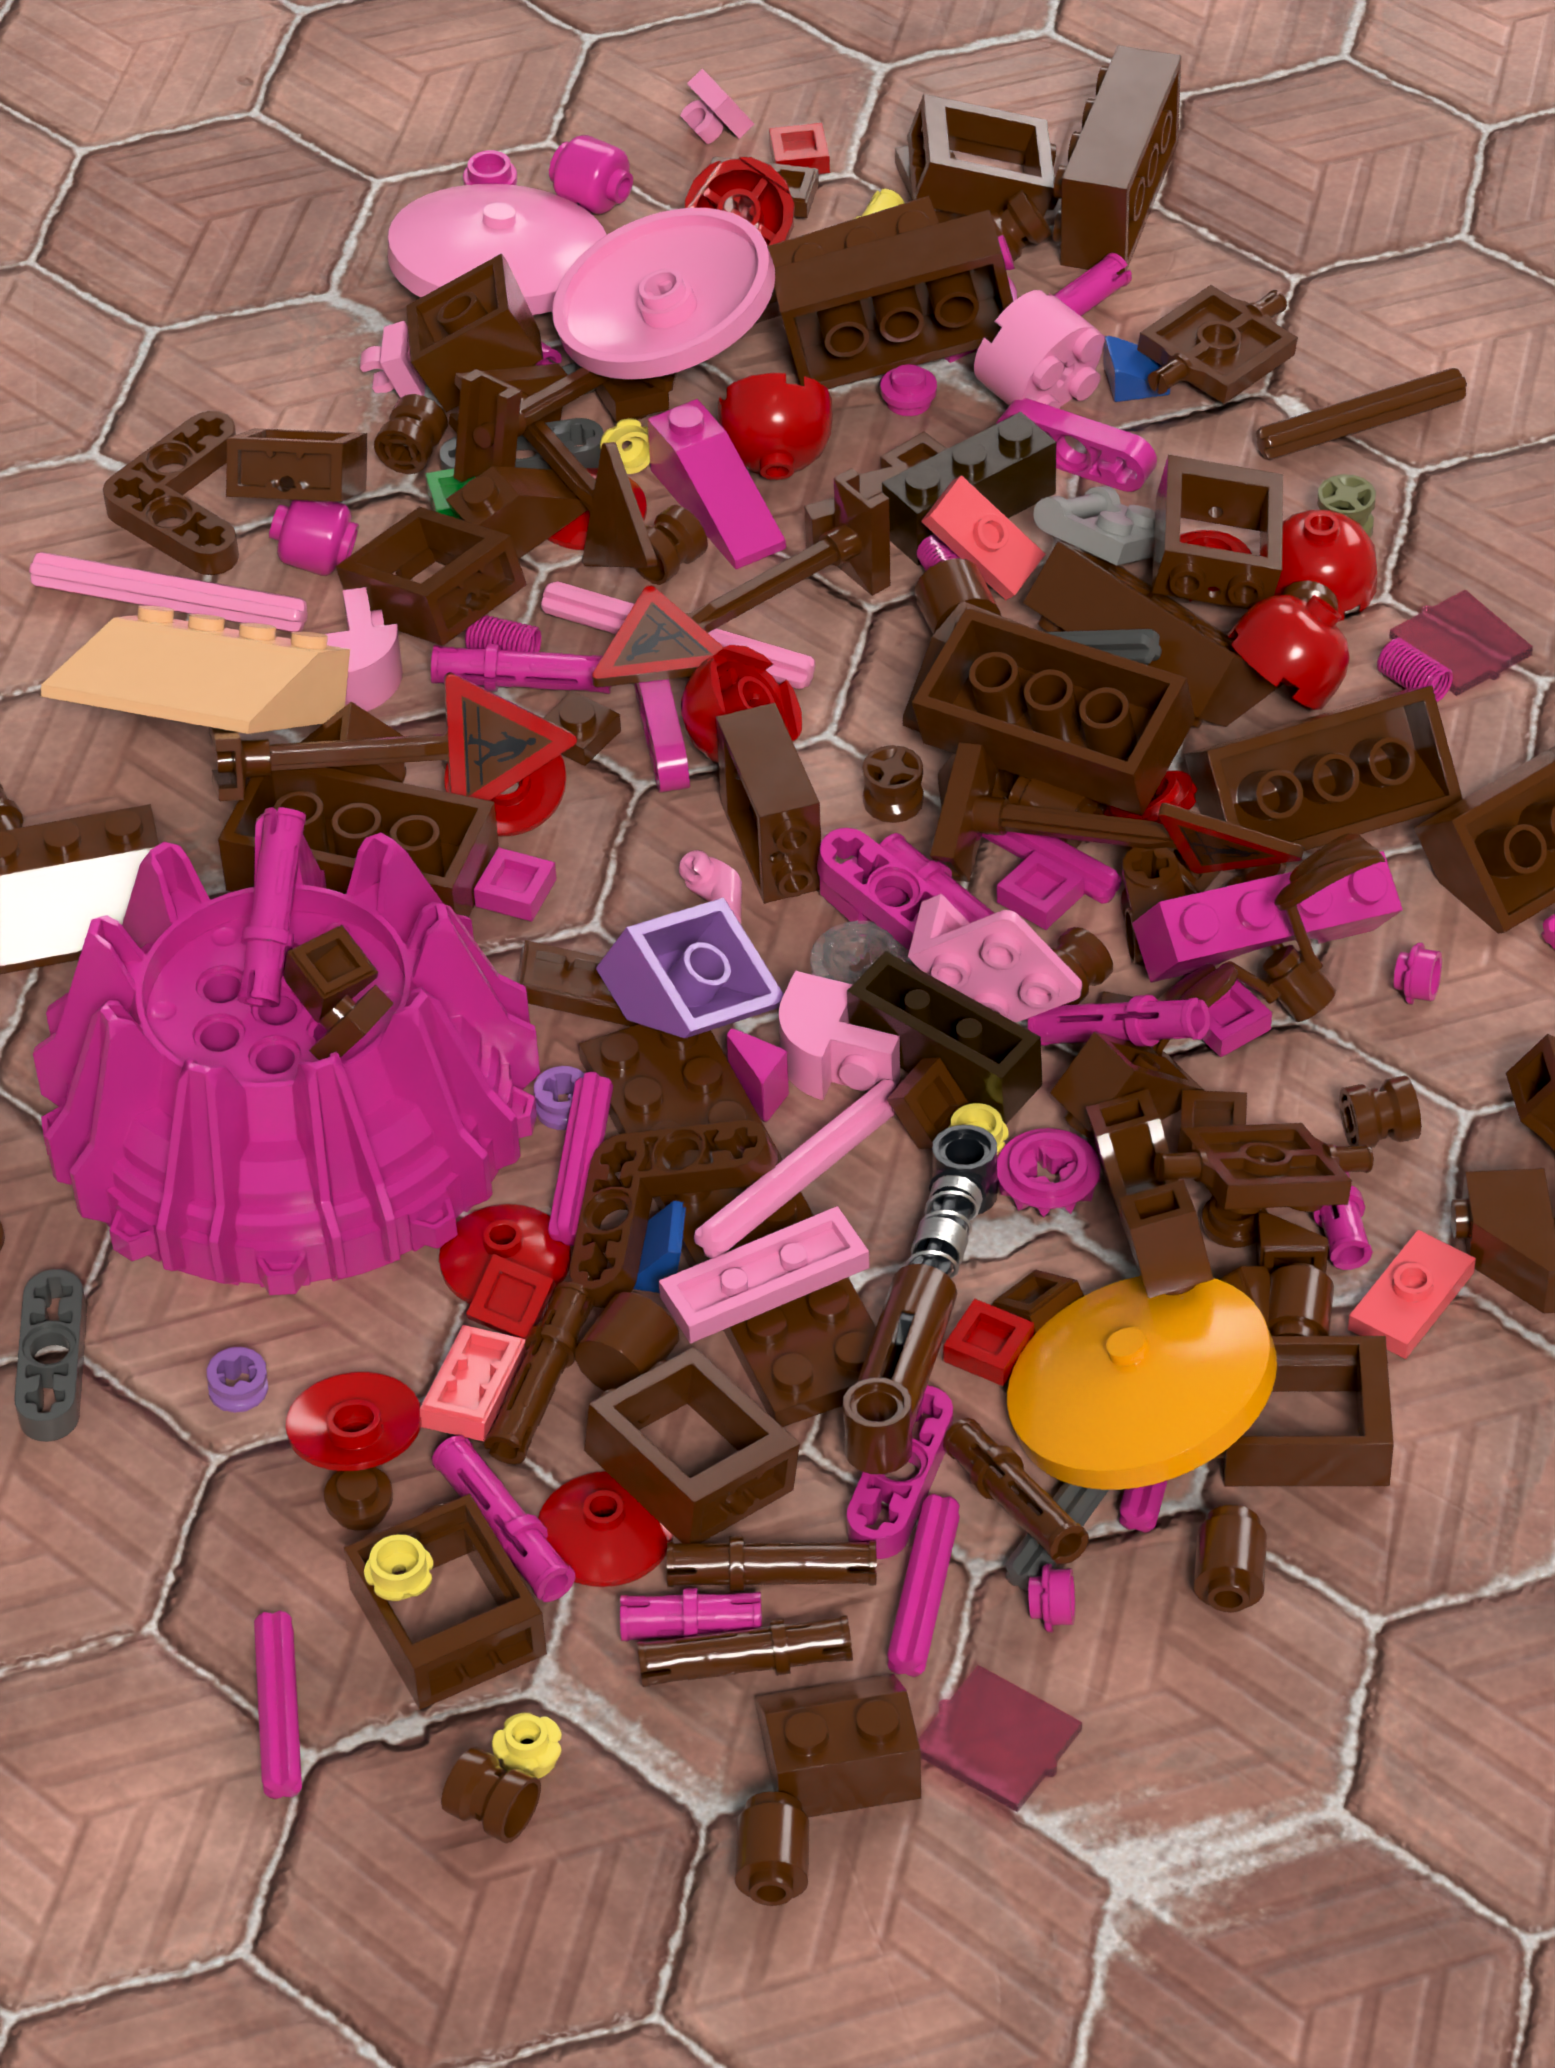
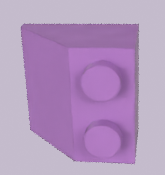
(689, 972)

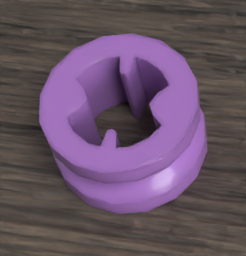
(547, 1087)
(230, 1365)

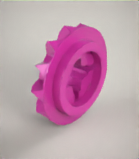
(1058, 1153)

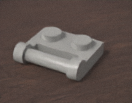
(1099, 524)

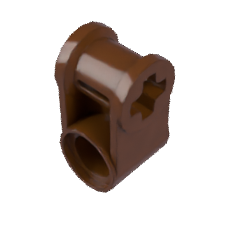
(1148, 879)

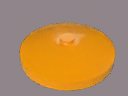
(1141, 1385)

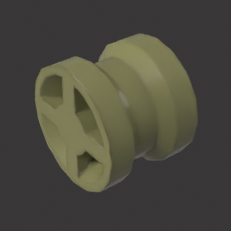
(1349, 496)

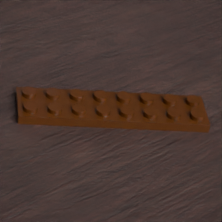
(794, 1354)

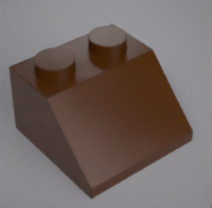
(471, 326)
(842, 1744)

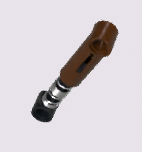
(916, 1312)

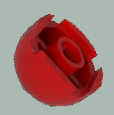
(748, 190)
(776, 423)
(1332, 552)
(1295, 646)
(731, 683)

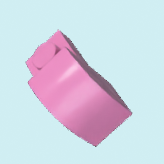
(374, 652)
(825, 1045)

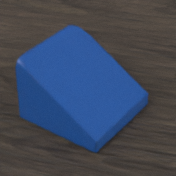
(1128, 370)
(661, 1247)

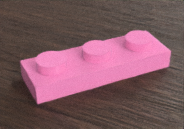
(764, 1274)

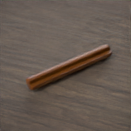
(1361, 413)

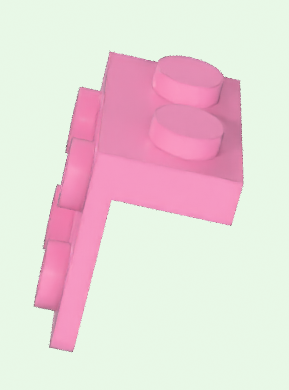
(992, 960)

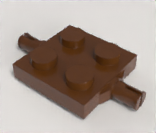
(1217, 343)
(1264, 1166)

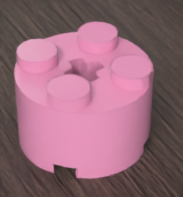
(1040, 353)

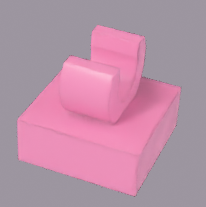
(714, 110)
(395, 361)

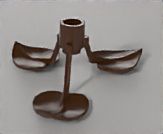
(1291, 974)

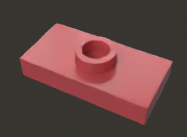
(983, 536)
(1412, 1293)
(472, 1383)

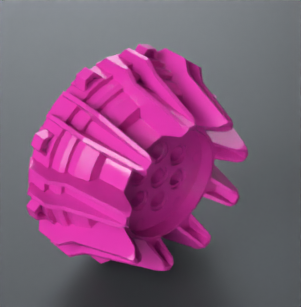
(217, 1127)

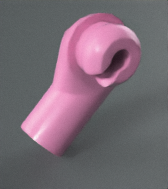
(712, 879)

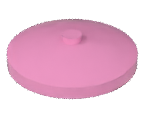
(470, 224)
(663, 293)

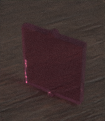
(1464, 639)
(998, 1738)

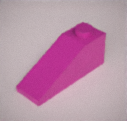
(710, 480)

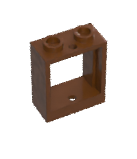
(984, 132)
(308, 462)
(1223, 497)
(476, 564)
(769, 802)
(1323, 1366)
(717, 1496)
(475, 1647)

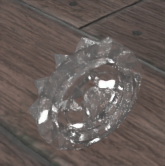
(849, 943)

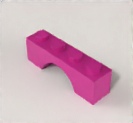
(1242, 918)

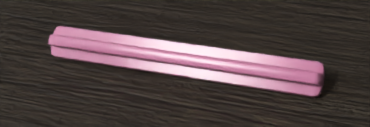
(167, 591)
(610, 613)
(796, 1171)

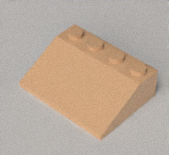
(206, 672)

